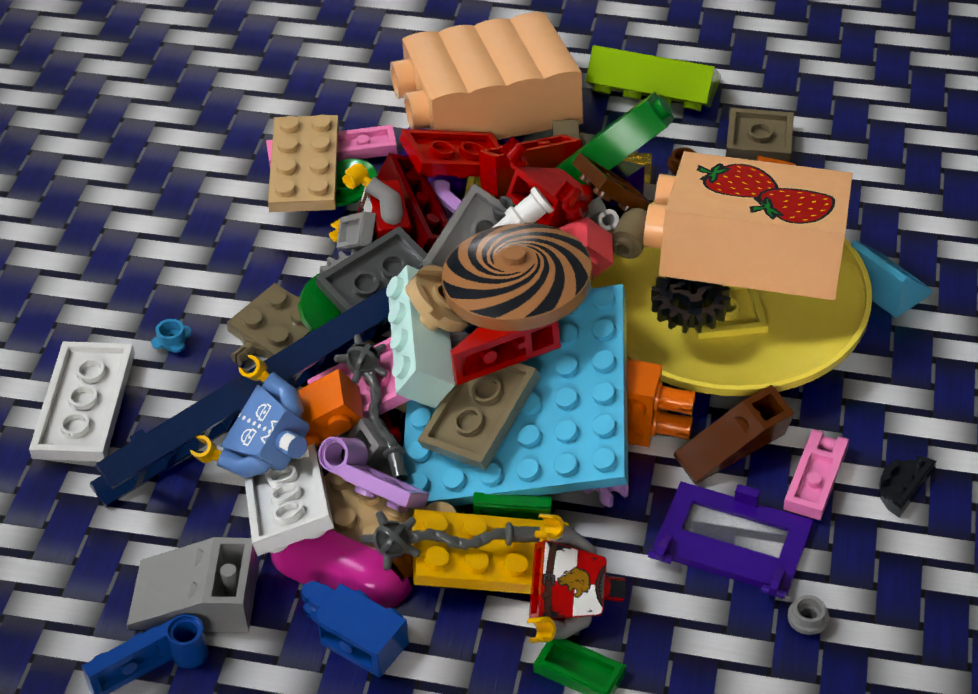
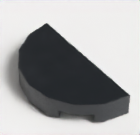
(903, 481)

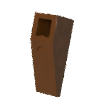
(736, 434)

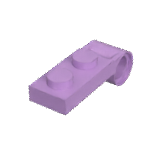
(367, 479)

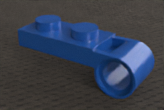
(148, 651)

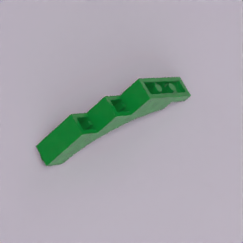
(623, 135)

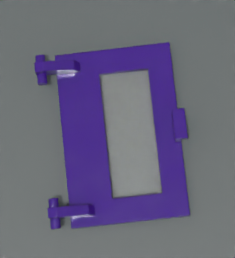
(733, 537)

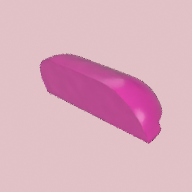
(342, 560)

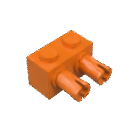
(648, 397)

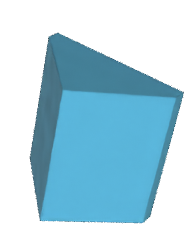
(891, 285)

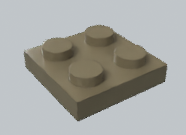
(759, 134)

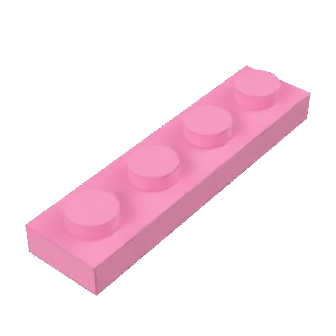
(361, 143)

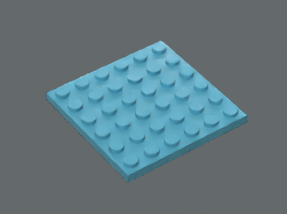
(567, 431)

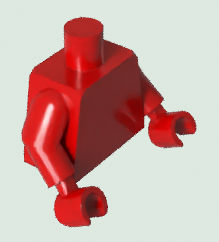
(561, 190)

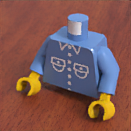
(266, 430)

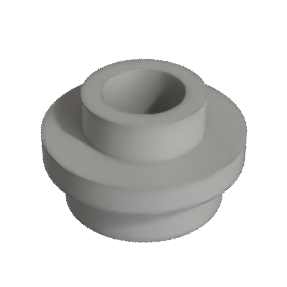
(812, 607)

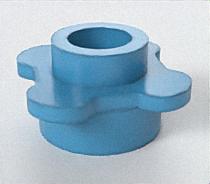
(171, 335)

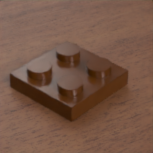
(609, 185)

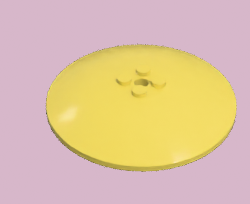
(763, 338)

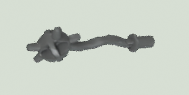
(364, 360)
(394, 539)

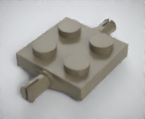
(267, 324)

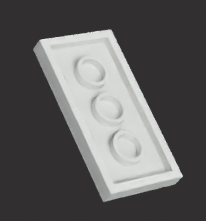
(82, 401)
(288, 504)

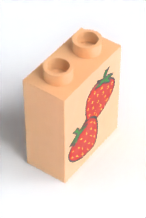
(751, 224)

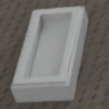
(355, 231)

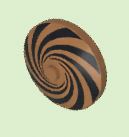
(517, 277)

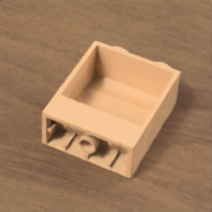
(489, 78)

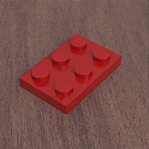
(446, 151)

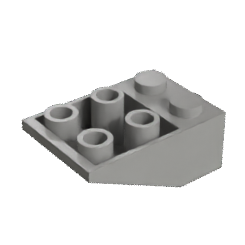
(201, 579)

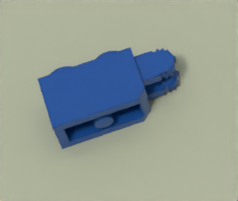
(356, 626)

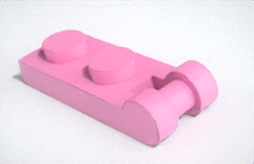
(816, 475)

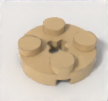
(428, 298)

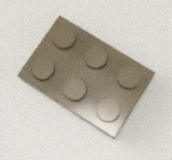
(479, 415)

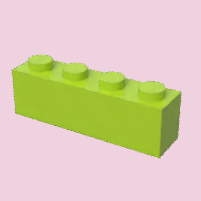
(644, 74)

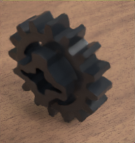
(689, 303)

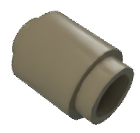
(629, 234)

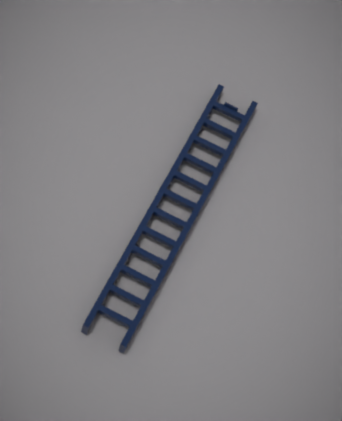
(216, 413)

